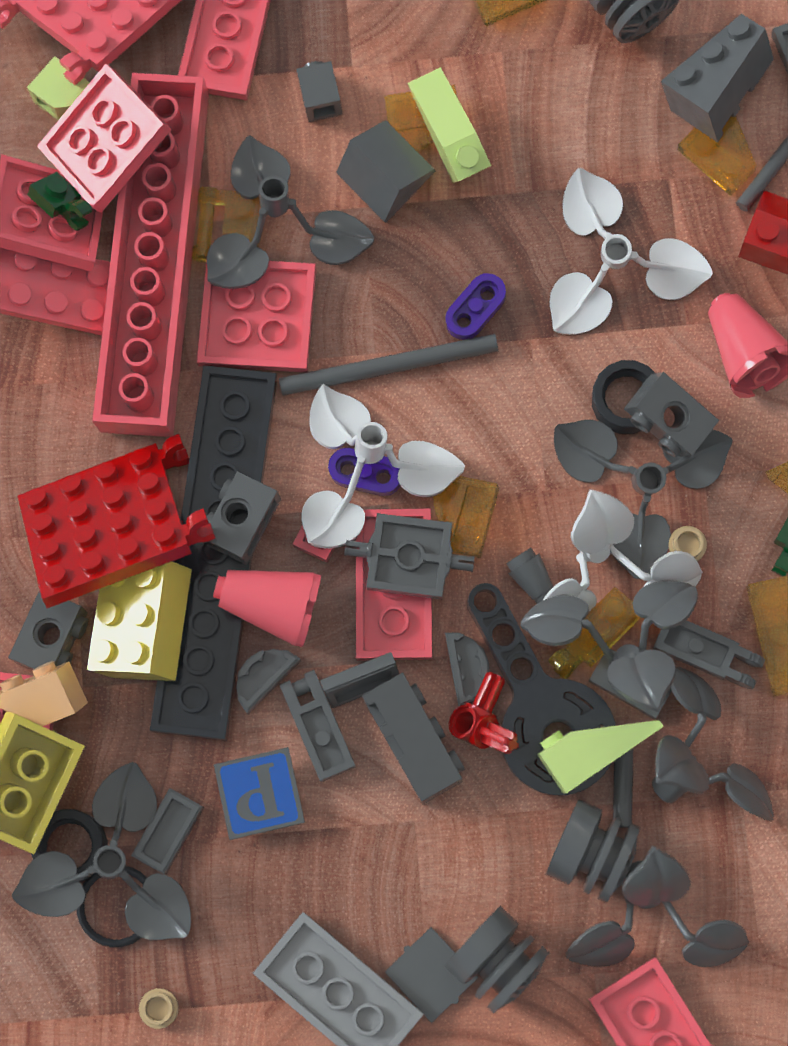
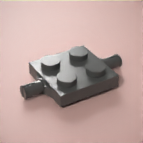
(409, 556)

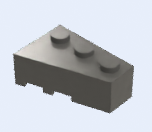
(718, 75)
(414, 737)

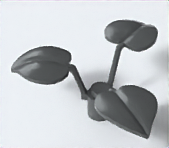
(265, 174)
(588, 446)
(633, 670)
(681, 772)
(51, 879)
(647, 885)

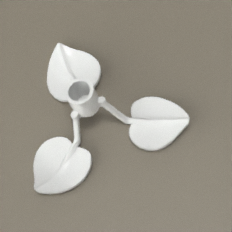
(582, 305)
(342, 419)
(610, 522)

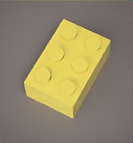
(141, 625)
(32, 778)

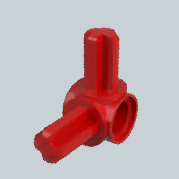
(478, 725)

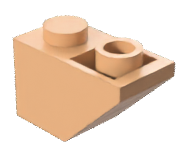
(45, 696)

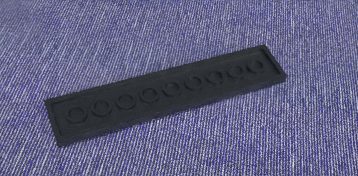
(227, 438)

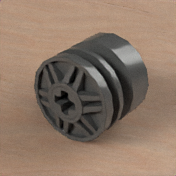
(633, 17)
(593, 851)
(497, 960)

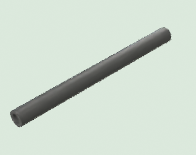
(389, 364)

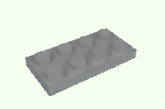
(335, 989)

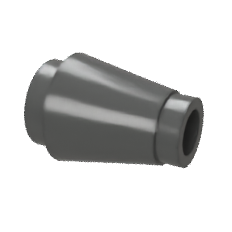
(530, 574)

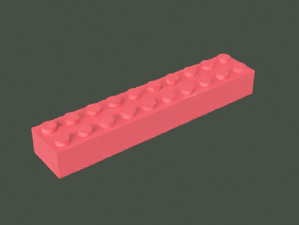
(152, 267)

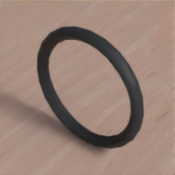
(87, 928)

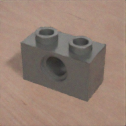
(691, 419)
(242, 539)
(30, 646)

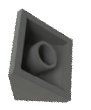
(383, 169)

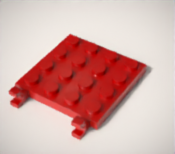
(109, 523)

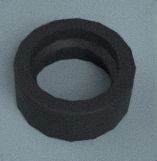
(616, 370)
(73, 816)

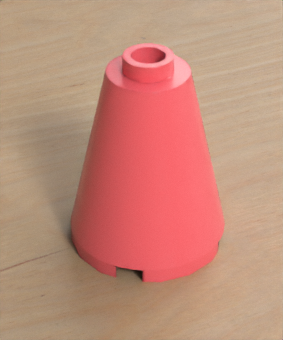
(748, 345)
(271, 600)

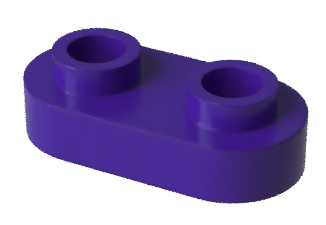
(474, 307)
(368, 477)

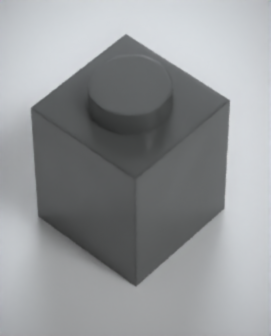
(319, 91)

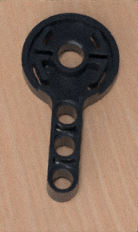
(537, 699)

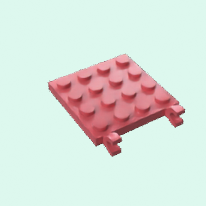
(89, 28)

